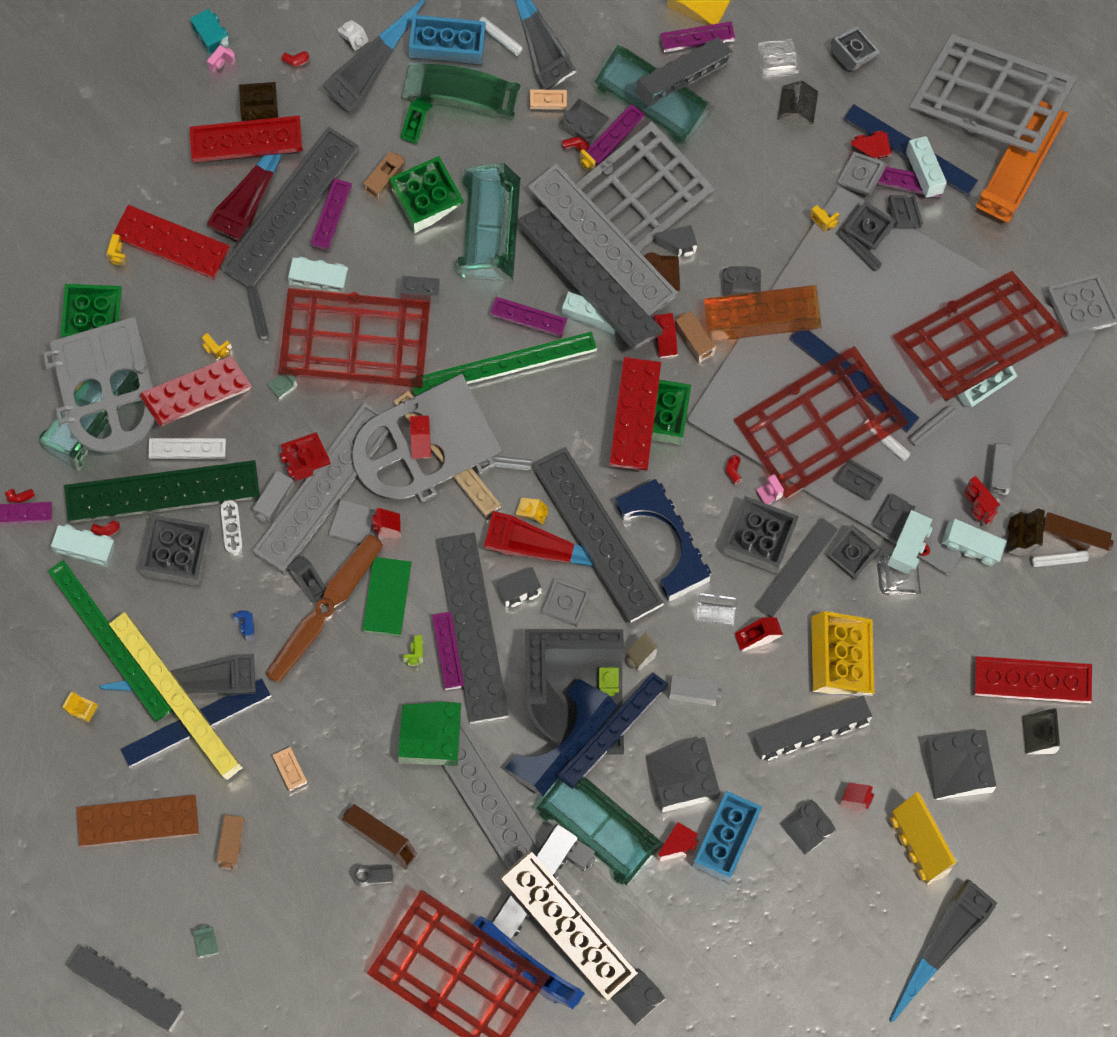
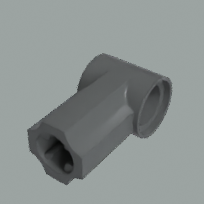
(376, 875)

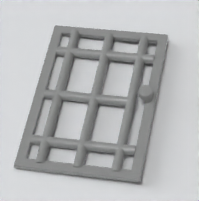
(1011, 60)
(631, 198)

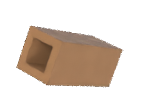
(378, 181)
(694, 336)
(230, 842)

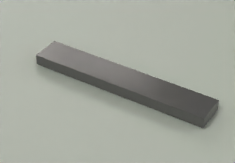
(797, 568)

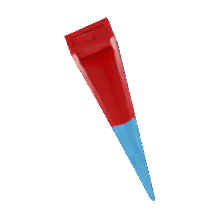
(522, 539)

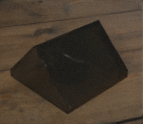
(798, 103)
(1041, 732)

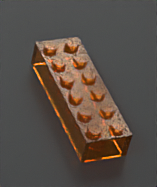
(762, 313)

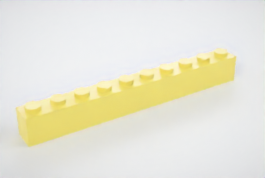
(176, 695)

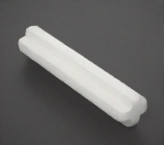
(502, 37)
(893, 445)
(1060, 558)

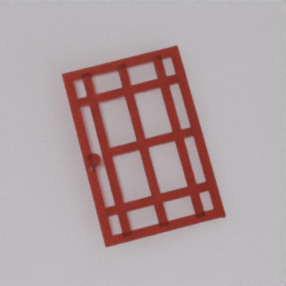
(354, 298)
(995, 354)
(821, 421)
(457, 974)

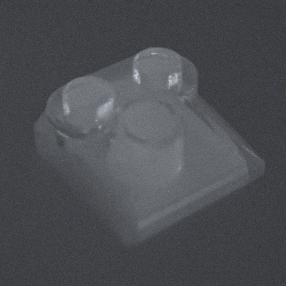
(778, 58)
(894, 581)

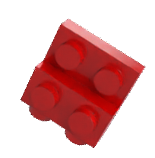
(304, 456)
(984, 505)

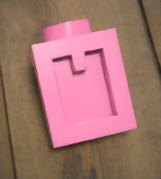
(218, 58)
(771, 490)

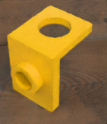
(587, 161)

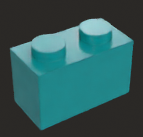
(209, 30)

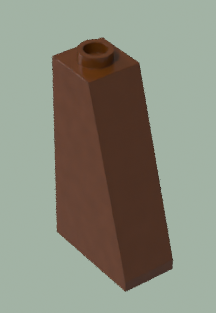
(1075, 535)
(380, 836)

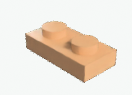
(548, 99)
(289, 769)

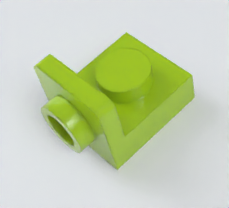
(417, 648)
(609, 680)

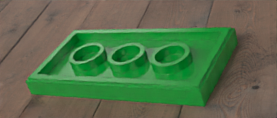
(387, 596)

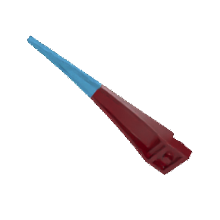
(239, 208)

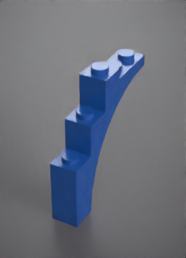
(555, 988)

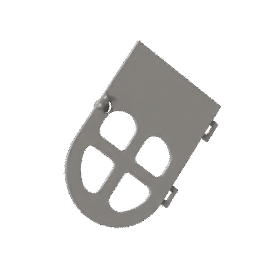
(97, 357)
(454, 426)

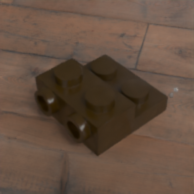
(258, 101)
(1025, 532)

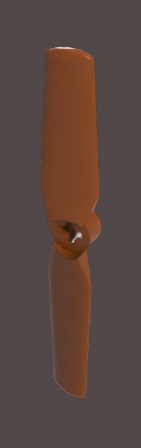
(336, 592)

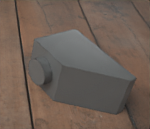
(677, 241)
(307, 578)

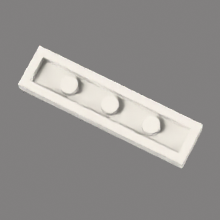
(187, 448)

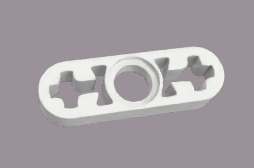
(235, 514)

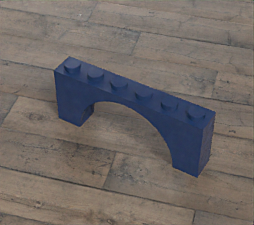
(651, 501)
(542, 770)

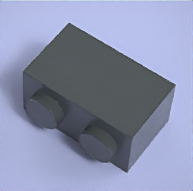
(420, 289)
(519, 587)

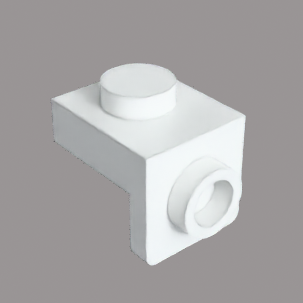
(353, 34)

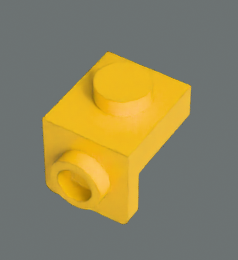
(210, 346)
(532, 509)
(79, 707)

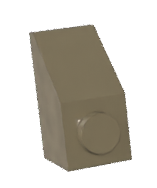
(641, 652)

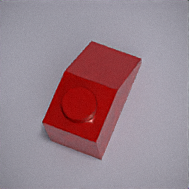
(667, 341)
(420, 437)
(759, 633)
(678, 843)

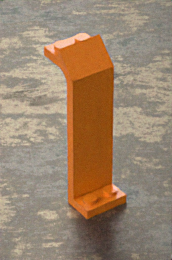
(1018, 170)

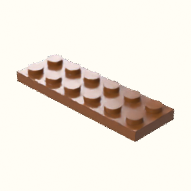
(137, 821)

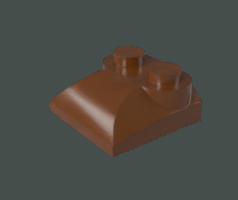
(667, 266)

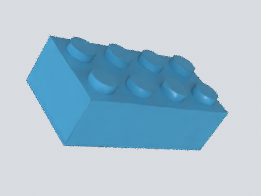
(447, 39)
(727, 836)

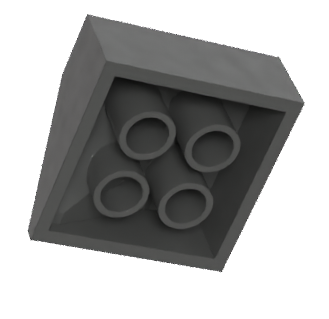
(760, 534)
(175, 550)
(960, 764)
(683, 775)

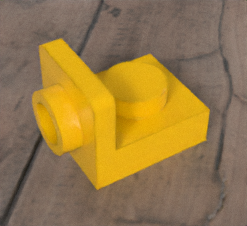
(822, 218)
(114, 251)

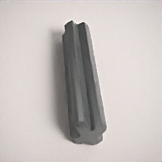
(860, 250)
(258, 312)

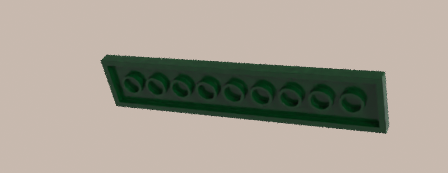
(161, 491)

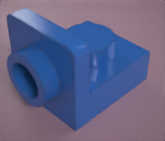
(248, 627)

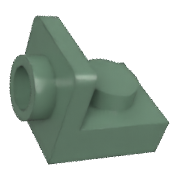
(282, 385)
(205, 941)

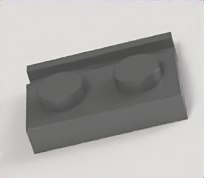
(905, 211)
(860, 479)
(893, 516)

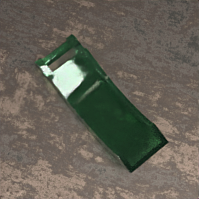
(460, 88)

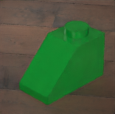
(416, 120)

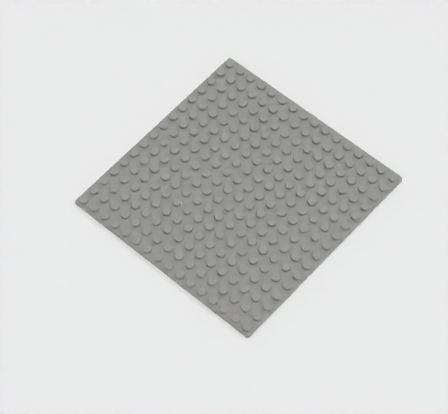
(865, 312)

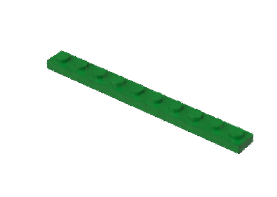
(512, 361)
(110, 641)

